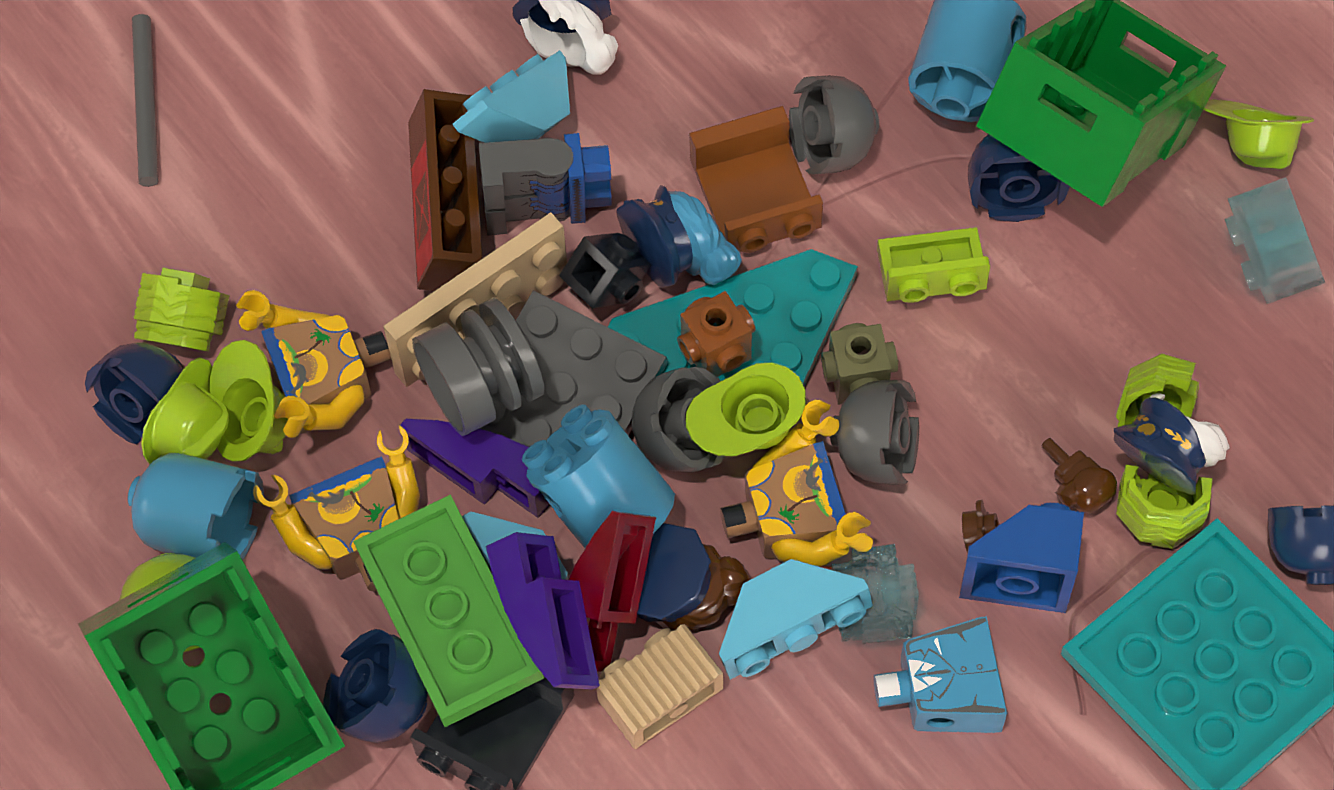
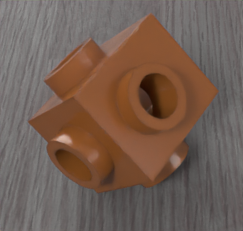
(716, 334)

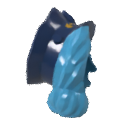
(677, 237)

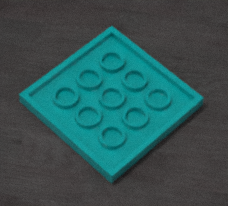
(1211, 662)

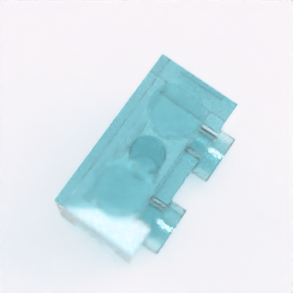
(1274, 240)

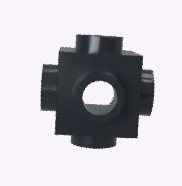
(606, 270)

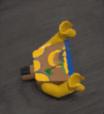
(314, 363)
(797, 500)
(345, 508)

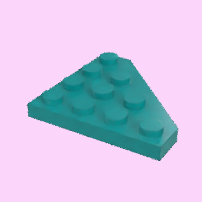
(789, 302)

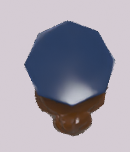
(687, 580)

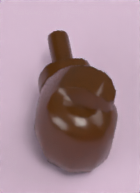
(1081, 479)

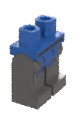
(542, 177)

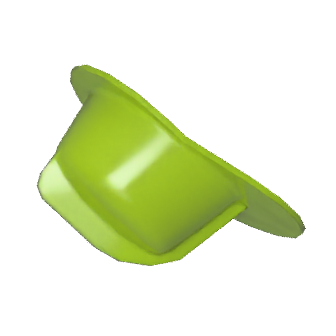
(1258, 134)
(245, 387)
(746, 410)
(187, 417)

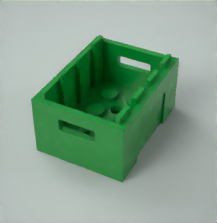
(1094, 106)
(273, 713)

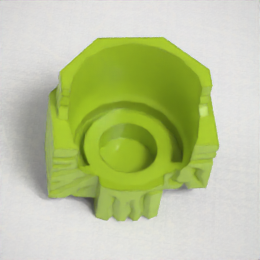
(179, 309)
(1158, 375)
(1160, 512)

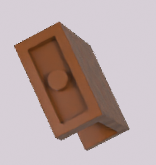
(754, 181)

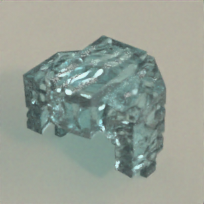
(892, 595)

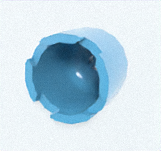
(193, 505)

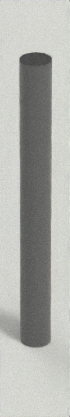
(144, 100)

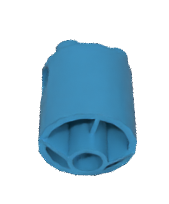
(964, 55)
(595, 470)

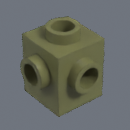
(857, 357)

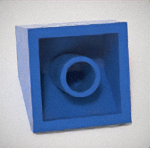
(1027, 559)

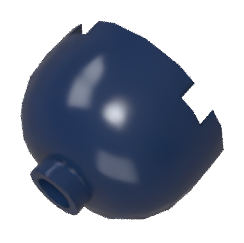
(1010, 183)
(131, 385)
(1304, 541)
(377, 689)

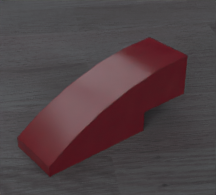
(613, 577)

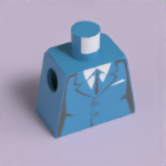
(948, 681)

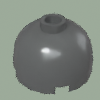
(832, 124)
(661, 420)
(876, 432)

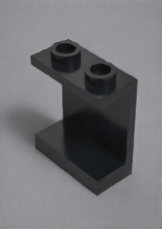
(496, 743)

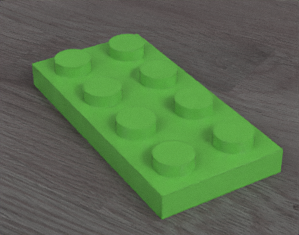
(447, 610)

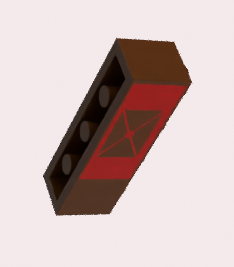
(443, 190)

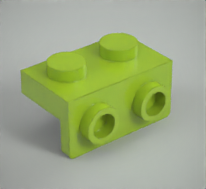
(933, 265)

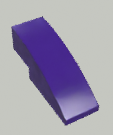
(475, 462)
(544, 609)

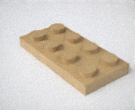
(508, 273)

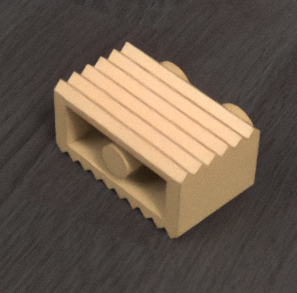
(658, 684)

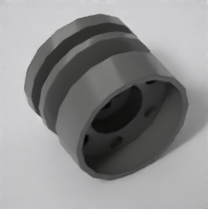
(487, 362)

